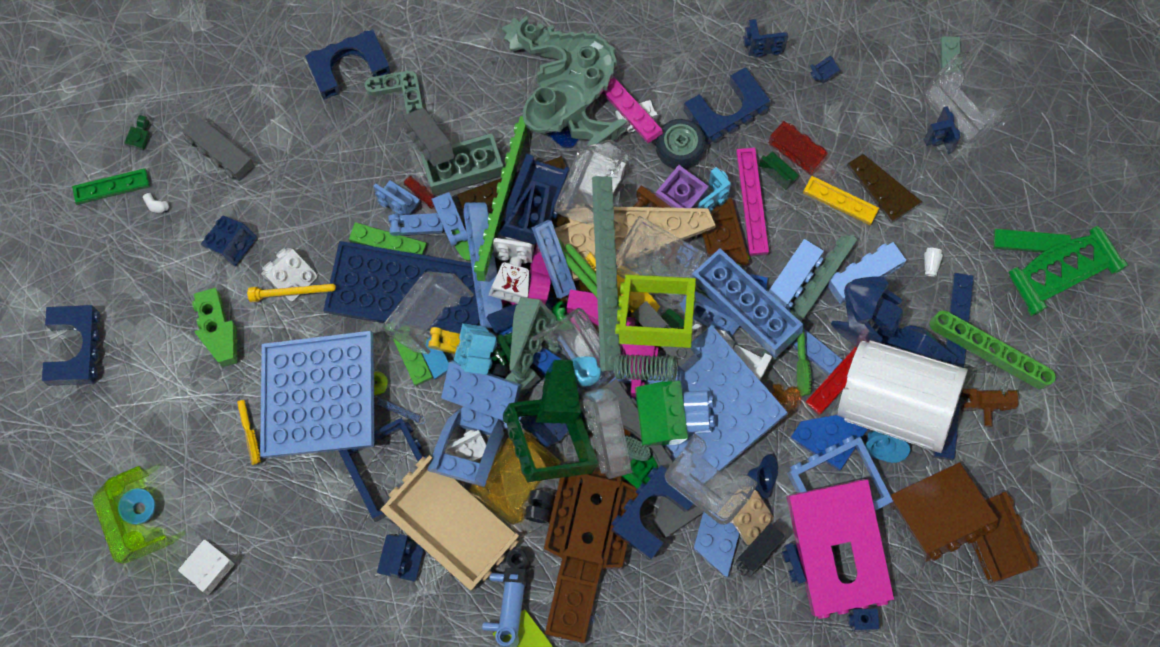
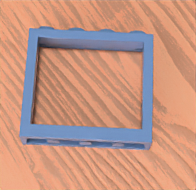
(833, 451)

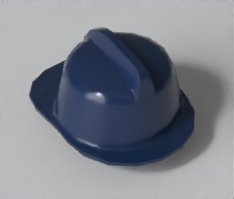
(765, 475)

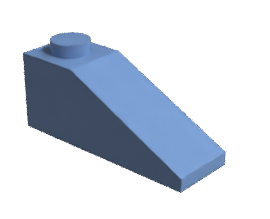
(711, 314)

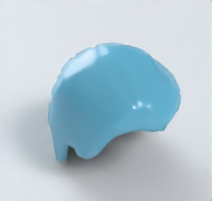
(586, 370)

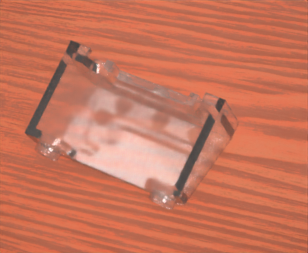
(706, 485)

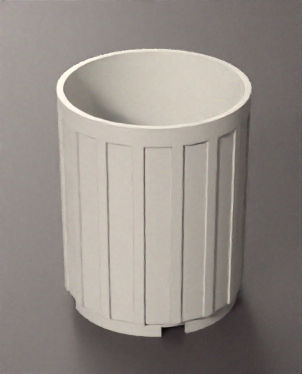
(902, 394)

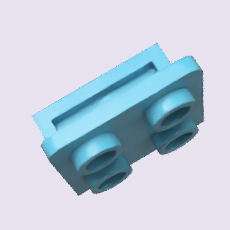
(721, 187)

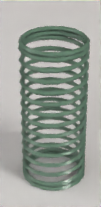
(672, 362)

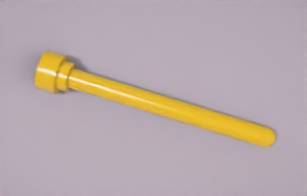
(256, 294)

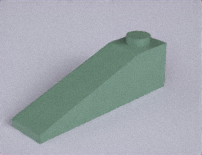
(529, 319)

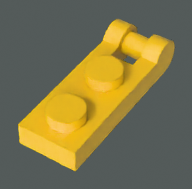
(449, 341)

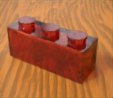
(798, 147)

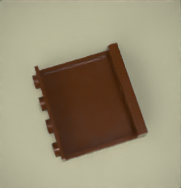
(944, 511)

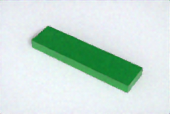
(110, 186)
(1026, 240)

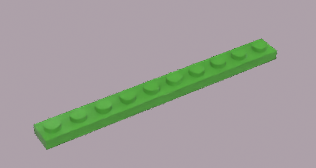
(499, 204)

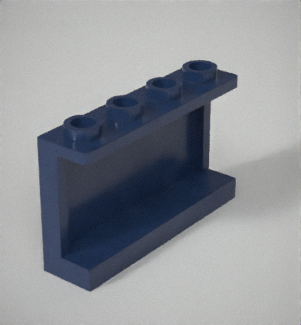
(540, 173)

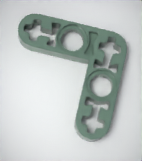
(401, 85)

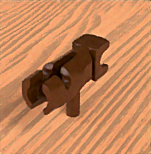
(989, 401)

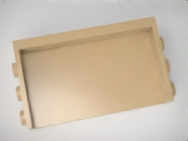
(449, 524)

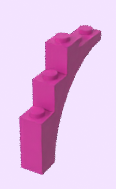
(589, 304)

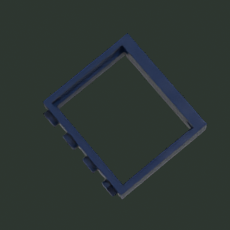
(379, 435)

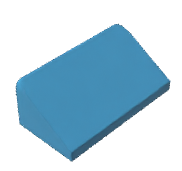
(436, 361)

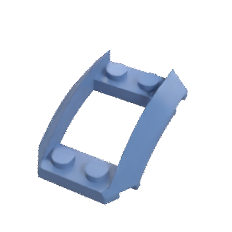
(461, 468)

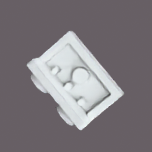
(469, 447)

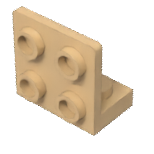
(752, 518)

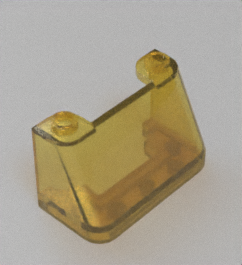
(506, 485)

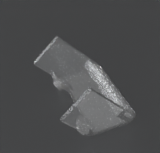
(945, 92)
(593, 160)
(421, 308)
(577, 339)

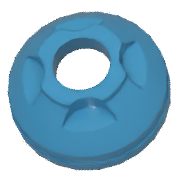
(130, 500)

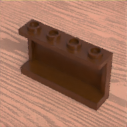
(1006, 549)

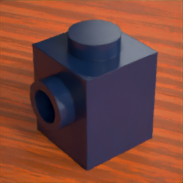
(863, 620)

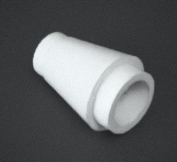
(932, 261)

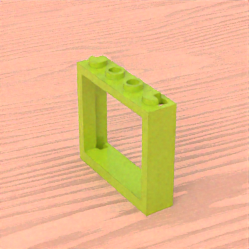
(650, 335)

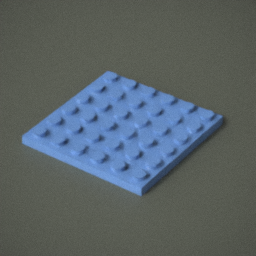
(317, 395)
(741, 402)

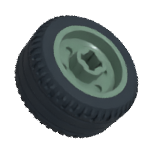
(680, 143)

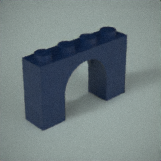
(363, 45)
(713, 125)
(82, 367)
(629, 524)

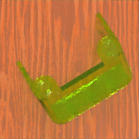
(123, 545)

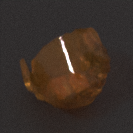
(786, 398)

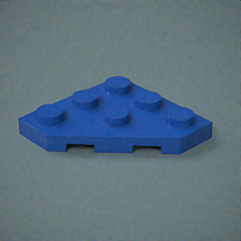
(824, 432)

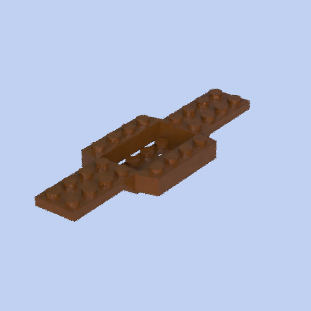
(582, 561)

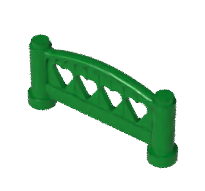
(1035, 294)

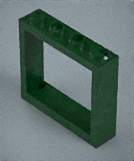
(577, 432)

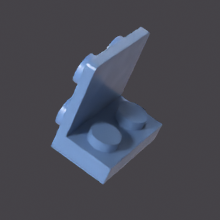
(396, 198)

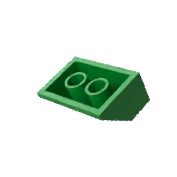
(661, 413)

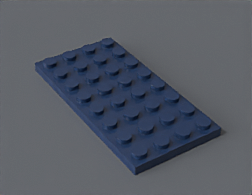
(376, 280)

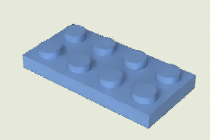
(479, 391)

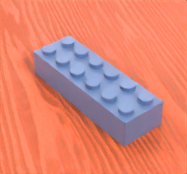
(747, 303)

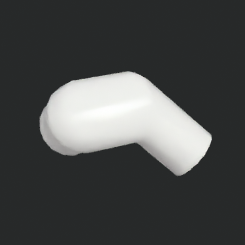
(155, 206)

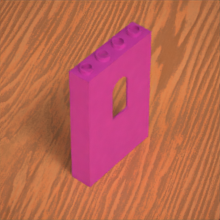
(832, 518)

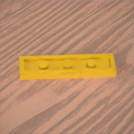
(841, 200)

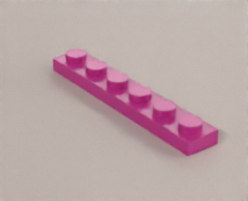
(632, 111)
(752, 202)

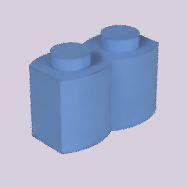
(698, 412)

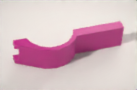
(540, 278)

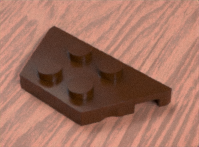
(726, 234)

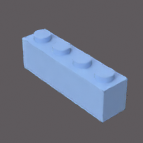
(880, 264)
(796, 273)

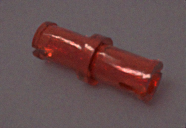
(419, 191)

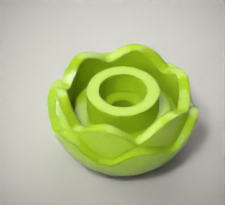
(382, 382)

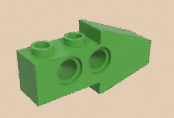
(223, 341)

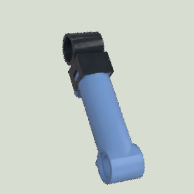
(515, 582)

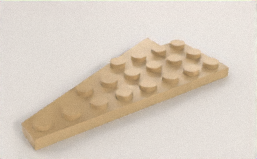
(677, 221)

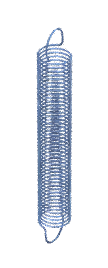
(398, 408)

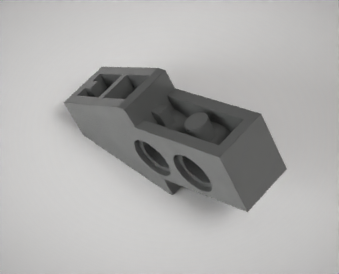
(650, 318)

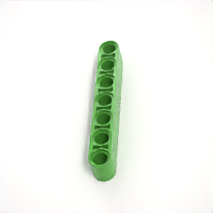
(1001, 350)

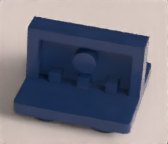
(943, 131)
(400, 558)

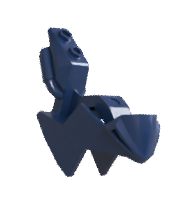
(871, 299)

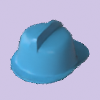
(886, 447)

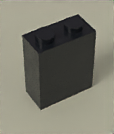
(759, 550)

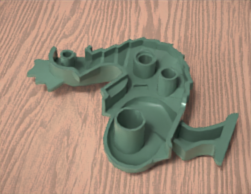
(566, 84)

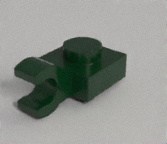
(138, 136)

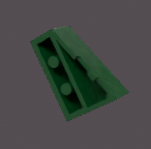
(560, 394)

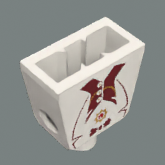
(511, 281)

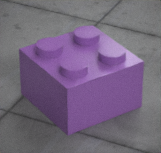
(682, 189)

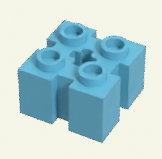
(475, 349)

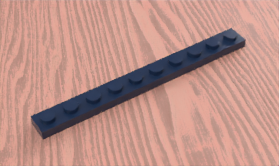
(960, 307)

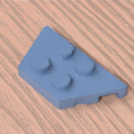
(716, 543)

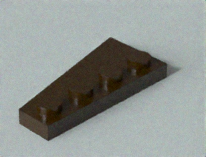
(885, 191)

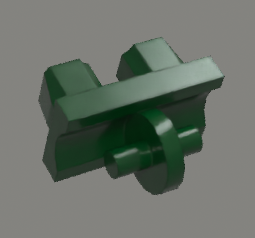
(504, 342)

